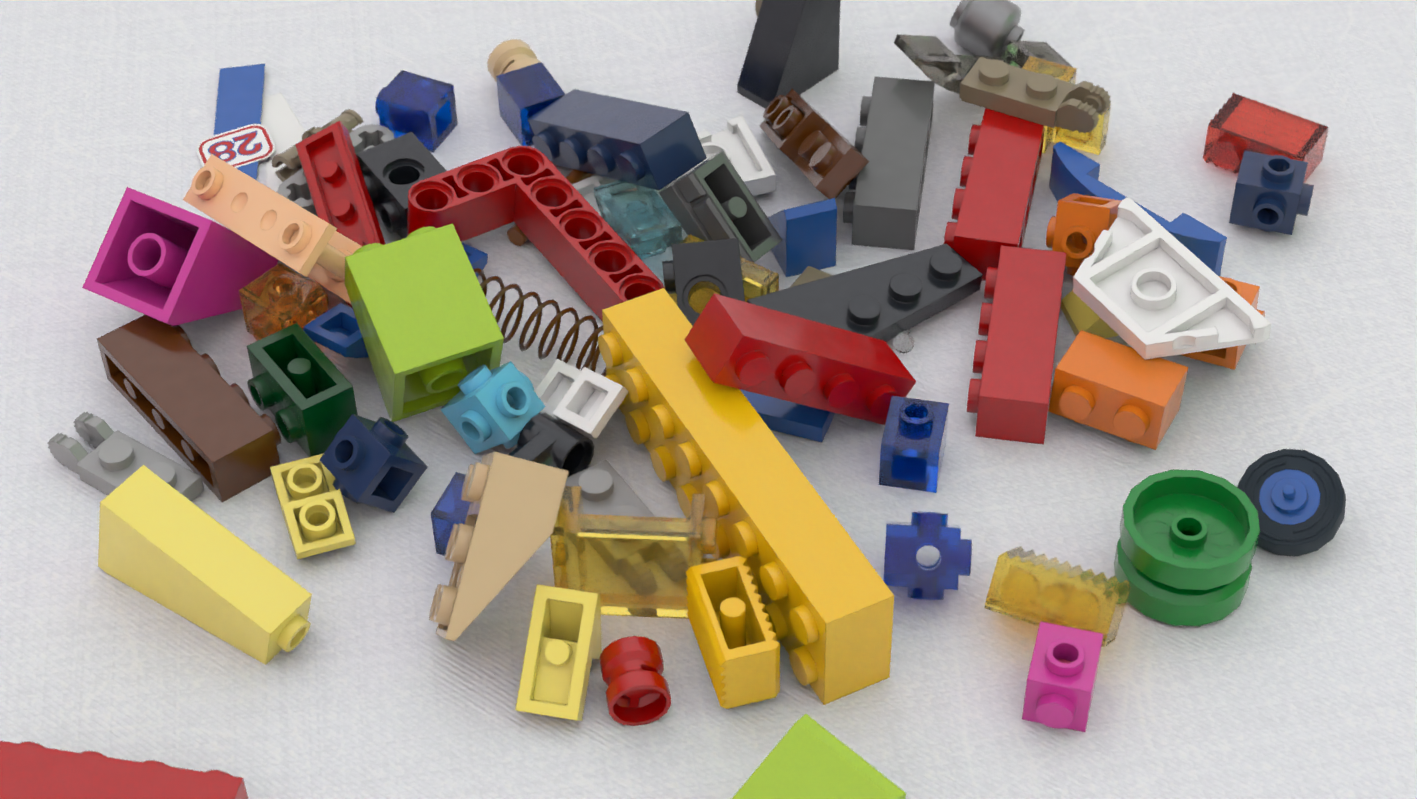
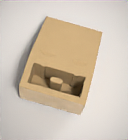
(506, 523)

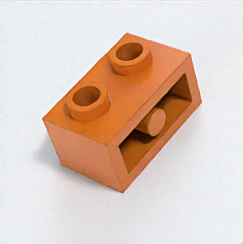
(1117, 390)

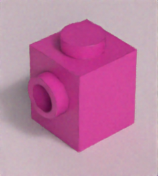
(1062, 677)

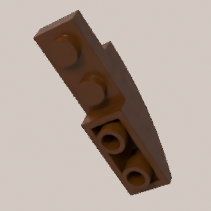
(812, 144)

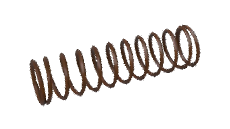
(594, 352)

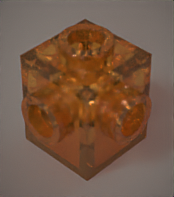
(281, 300)

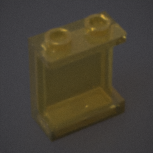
(631, 559)

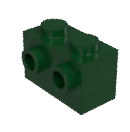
(300, 388)

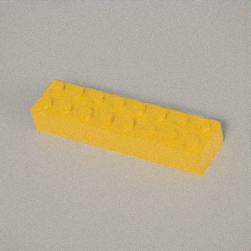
(711, 441)

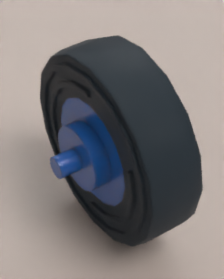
(1296, 501)

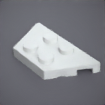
(1161, 292)

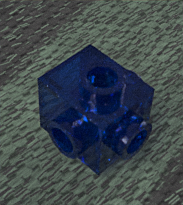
(922, 580)

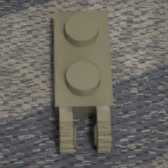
(1034, 96)

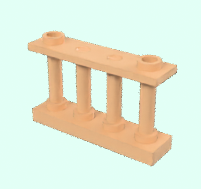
(272, 223)

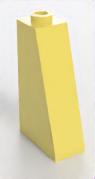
(199, 568)

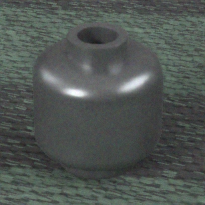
(986, 26)

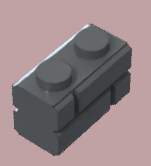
(718, 205)

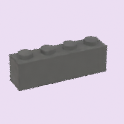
(896, 145)

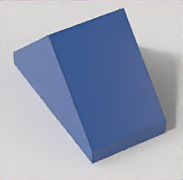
(806, 236)

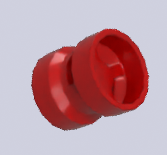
(635, 681)

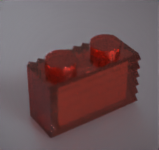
(1264, 130)

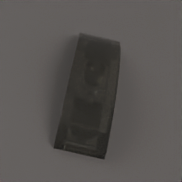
(950, 69)

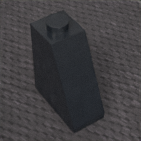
(790, 48)

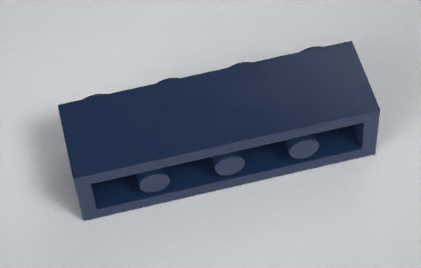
(617, 138)

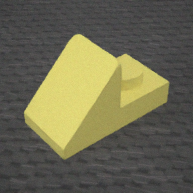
(560, 652)

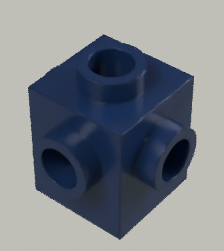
(1270, 193)
(373, 462)

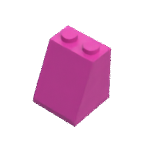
(173, 262)

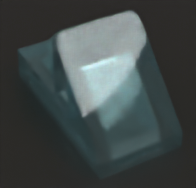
(638, 217)

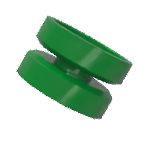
(1186, 547)

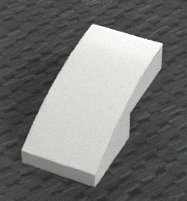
(580, 398)

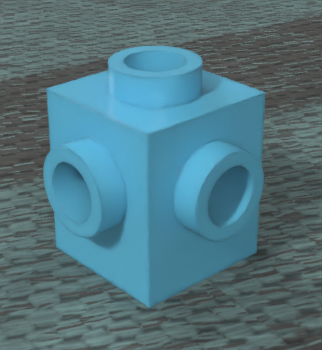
(493, 407)

